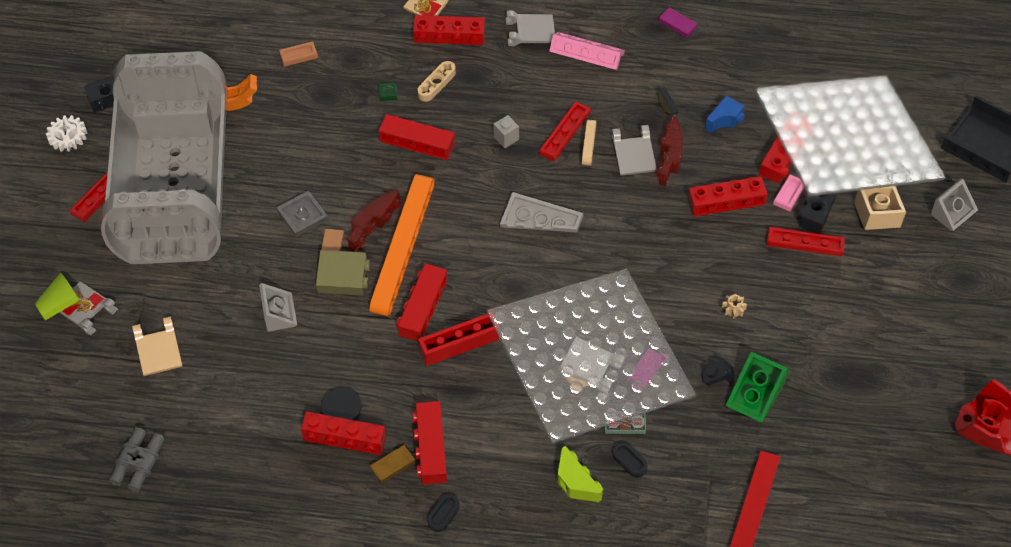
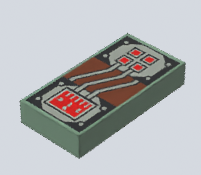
(633, 425)

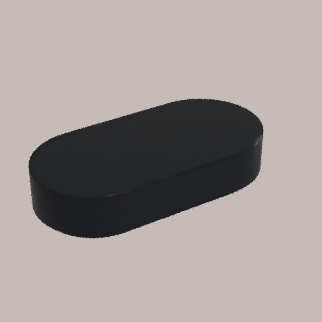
(630, 460)
(443, 513)

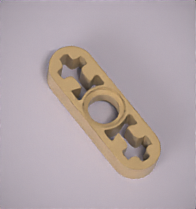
(438, 73)
(589, 142)

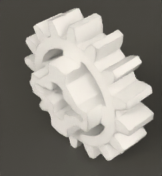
(66, 133)

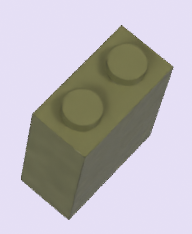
(342, 272)

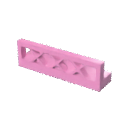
(586, 50)

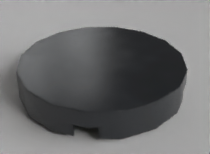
(342, 404)

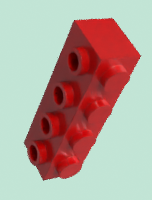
(449, 30)
(417, 137)
(776, 163)
(727, 196)
(422, 302)
(457, 339)
(343, 433)
(430, 443)

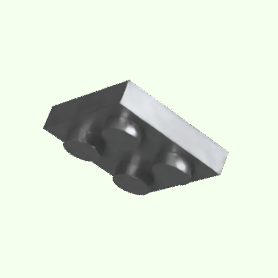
(302, 213)

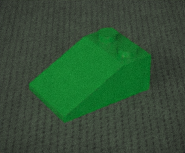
(757, 387)

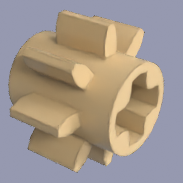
(734, 306)

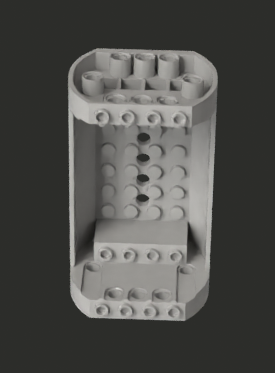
(159, 109)

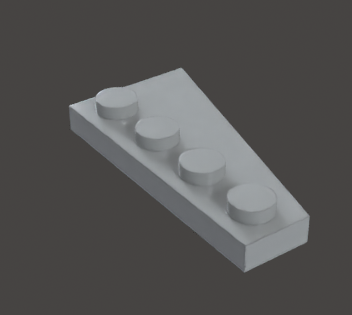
(535, 214)

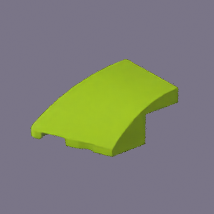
(56, 297)

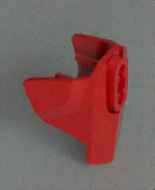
(988, 418)

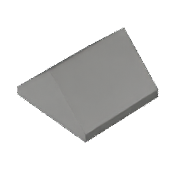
(954, 206)
(277, 308)

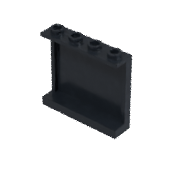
(983, 139)

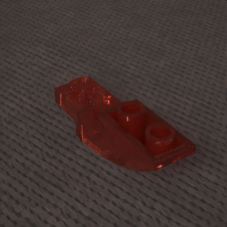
(671, 152)
(373, 216)

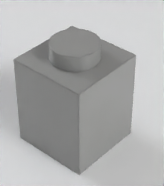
(506, 131)

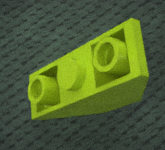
(576, 478)

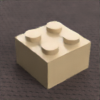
(880, 208)

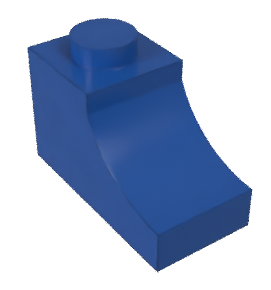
(726, 114)

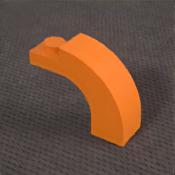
(241, 94)

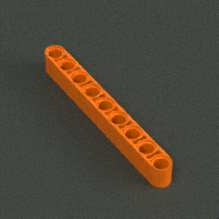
(402, 245)

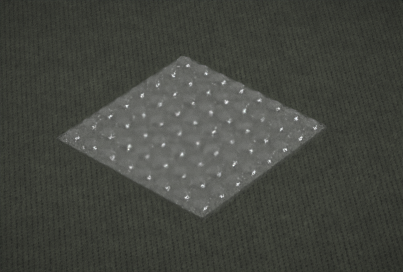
(848, 135)
(590, 355)

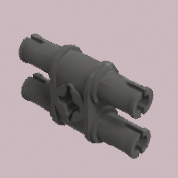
(142, 466)

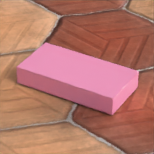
(789, 193)

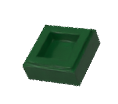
(388, 91)

